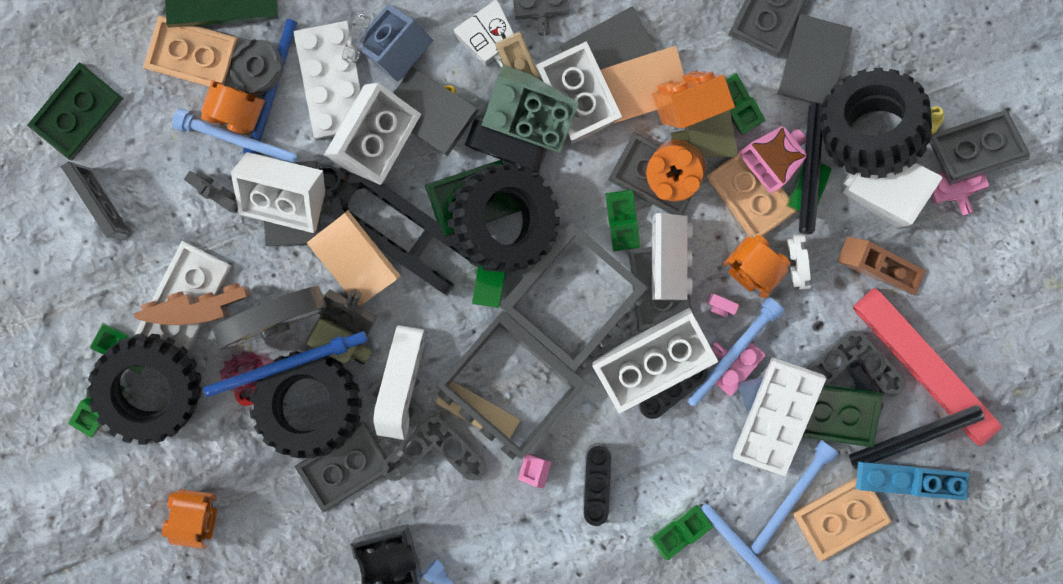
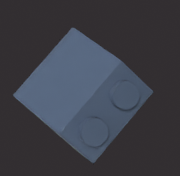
(395, 42)

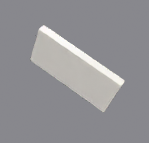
(194, 274)

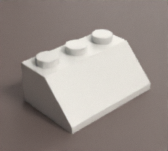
(580, 78)
(373, 133)
(278, 191)
(671, 257)

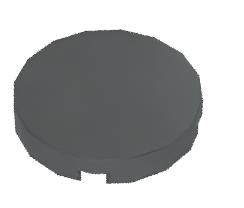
(256, 66)

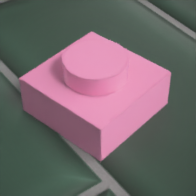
(721, 305)
(534, 470)

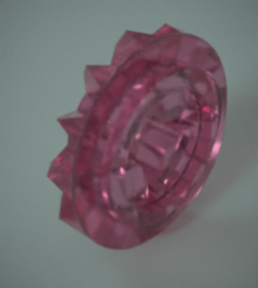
(249, 363)

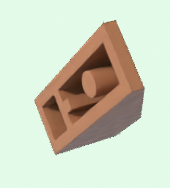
(881, 265)

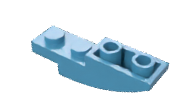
(912, 480)

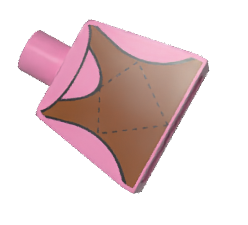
(775, 157)

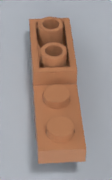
(184, 310)

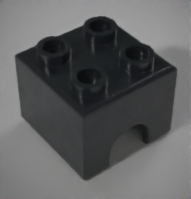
(387, 557)

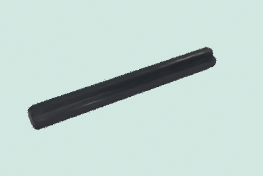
(811, 170)
(918, 436)

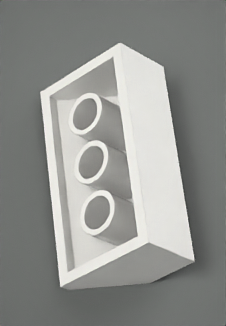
(654, 360)

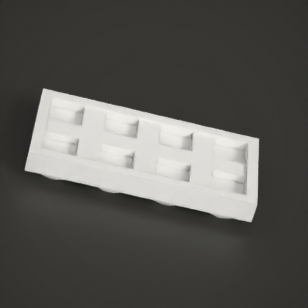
(328, 80)
(779, 416)

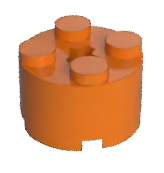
(232, 107)
(668, 184)
(757, 265)
(190, 518)

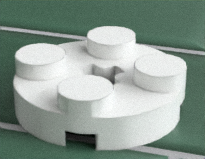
(800, 271)

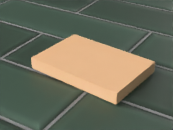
(191, 53)
(638, 78)
(748, 198)
(353, 258)
(840, 518)

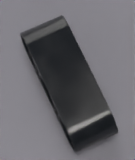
(505, 147)
(665, 401)
(600, 497)

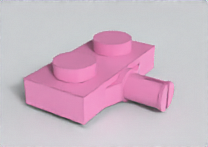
(959, 191)
(739, 369)

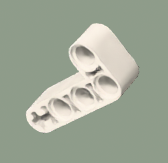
(398, 382)

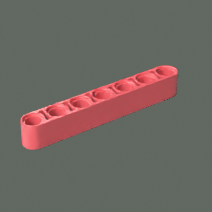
(923, 363)

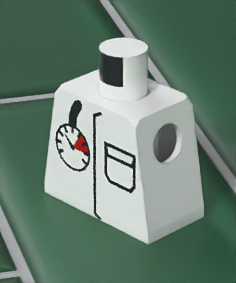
(484, 30)

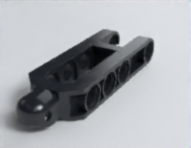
(341, 189)

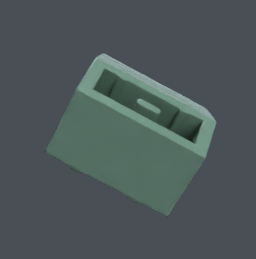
(529, 109)

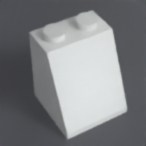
(895, 197)

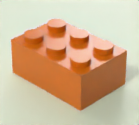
(693, 99)

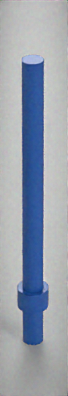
(283, 47)
(338, 346)

